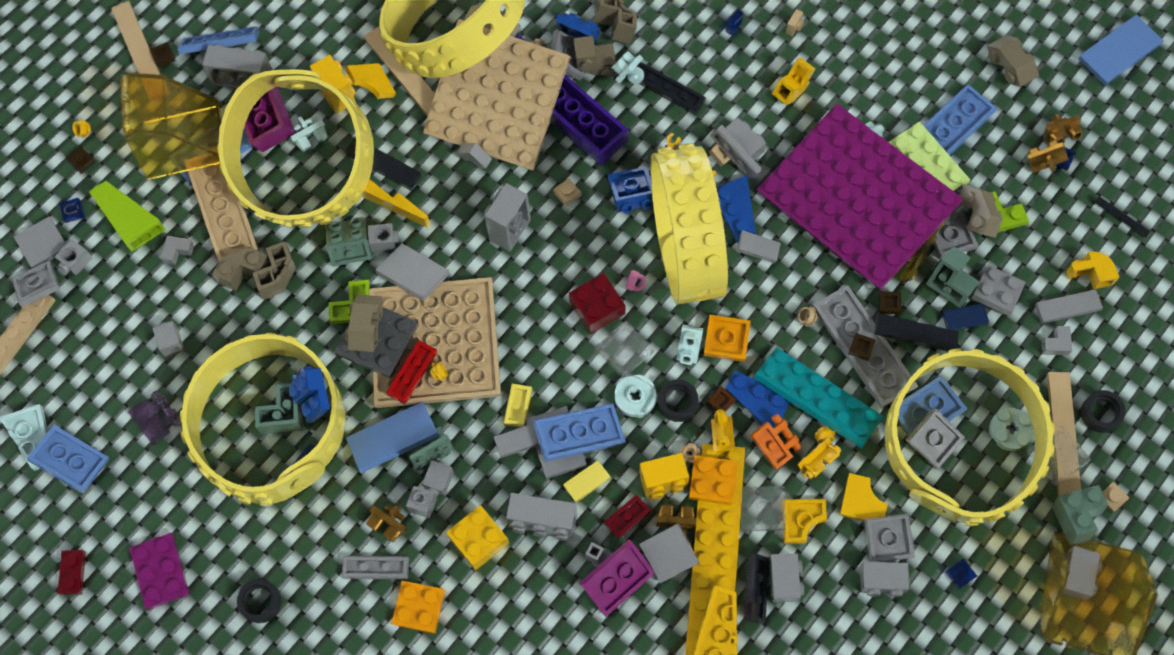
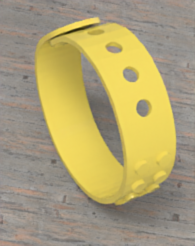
(455, 49)
(230, 141)
(689, 224)
(214, 369)
(1038, 412)

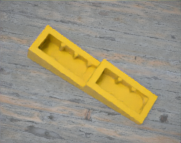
(397, 204)

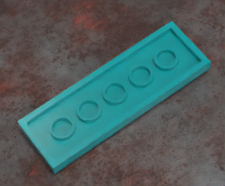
(818, 397)

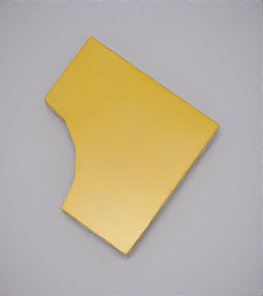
(372, 78)
(860, 501)
(801, 517)

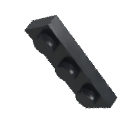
(756, 588)

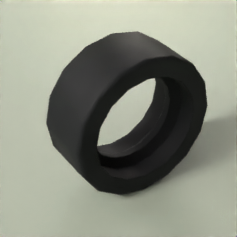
(675, 385)
(1107, 396)
(244, 593)

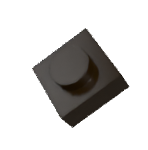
(162, 54)
(80, 160)
(890, 302)
(862, 346)

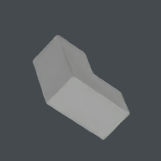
(474, 153)
(173, 247)
(1060, 344)
(596, 554)

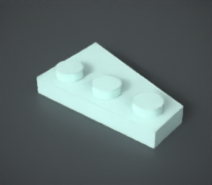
(27, 429)

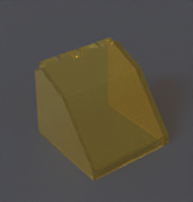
(169, 124)
(1111, 618)

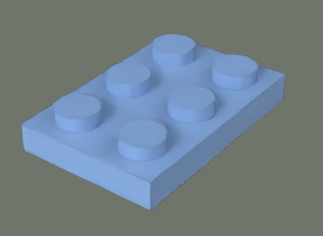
(933, 395)
(68, 459)

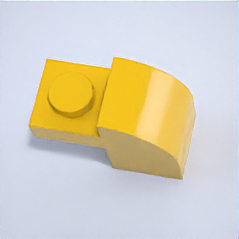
(794, 83)
(1098, 268)

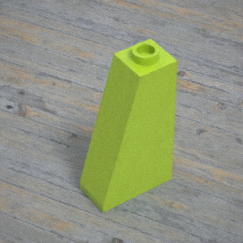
(128, 218)

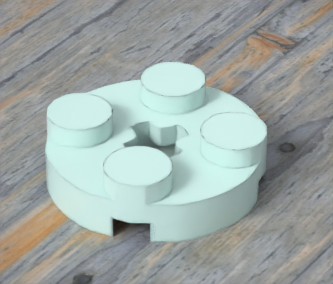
(647, 395)
(1002, 436)

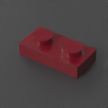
(627, 517)
(71, 572)

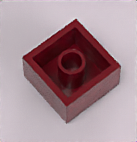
(597, 303)

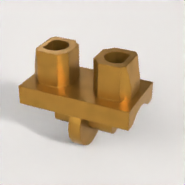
(1062, 127)
(1047, 157)
(379, 517)
(686, 520)

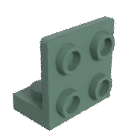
(347, 241)
(432, 450)

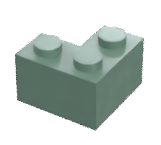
(950, 278)
(281, 417)
(1076, 513)

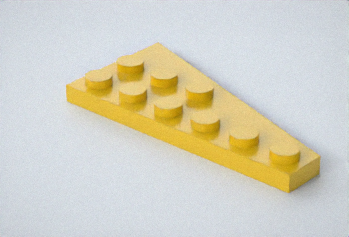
(719, 625)

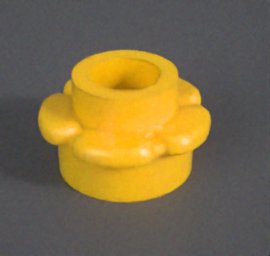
(81, 128)
(439, 371)
(823, 433)

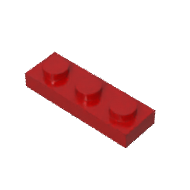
(411, 372)

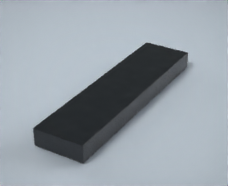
(671, 89)
(389, 167)
(916, 332)

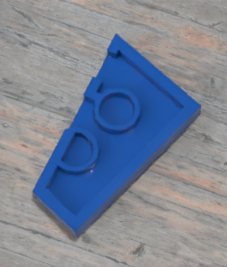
(736, 206)
(756, 398)

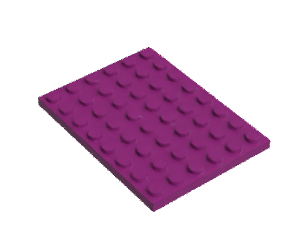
(859, 196)

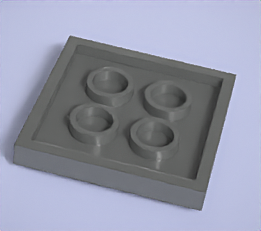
(393, 339)

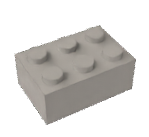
(233, 65)
(507, 217)
(541, 516)

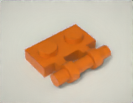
(772, 446)

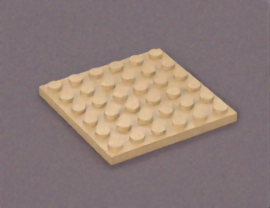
(501, 101)
(462, 328)

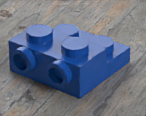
(575, 28)
(631, 189)
(310, 391)

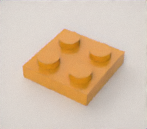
(727, 338)
(713, 480)
(418, 607)

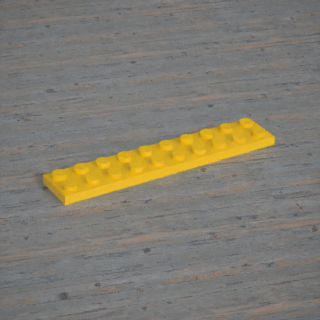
(714, 546)

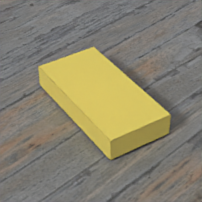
(518, 405)
(586, 481)

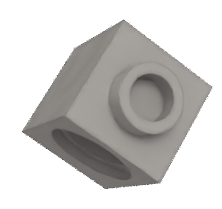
(375, 232)
(71, 250)
(168, 338)
(438, 478)
(421, 502)

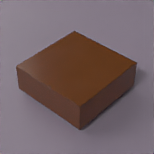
(721, 400)

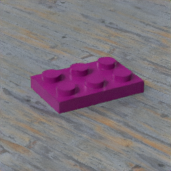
(159, 571)
(617, 578)

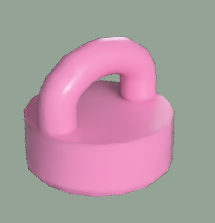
(632, 279)

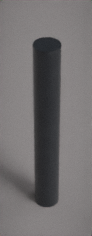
(1122, 216)

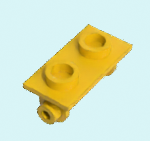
(722, 432)
(812, 463)

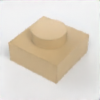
(795, 23)
(719, 155)
(567, 192)
(1114, 497)

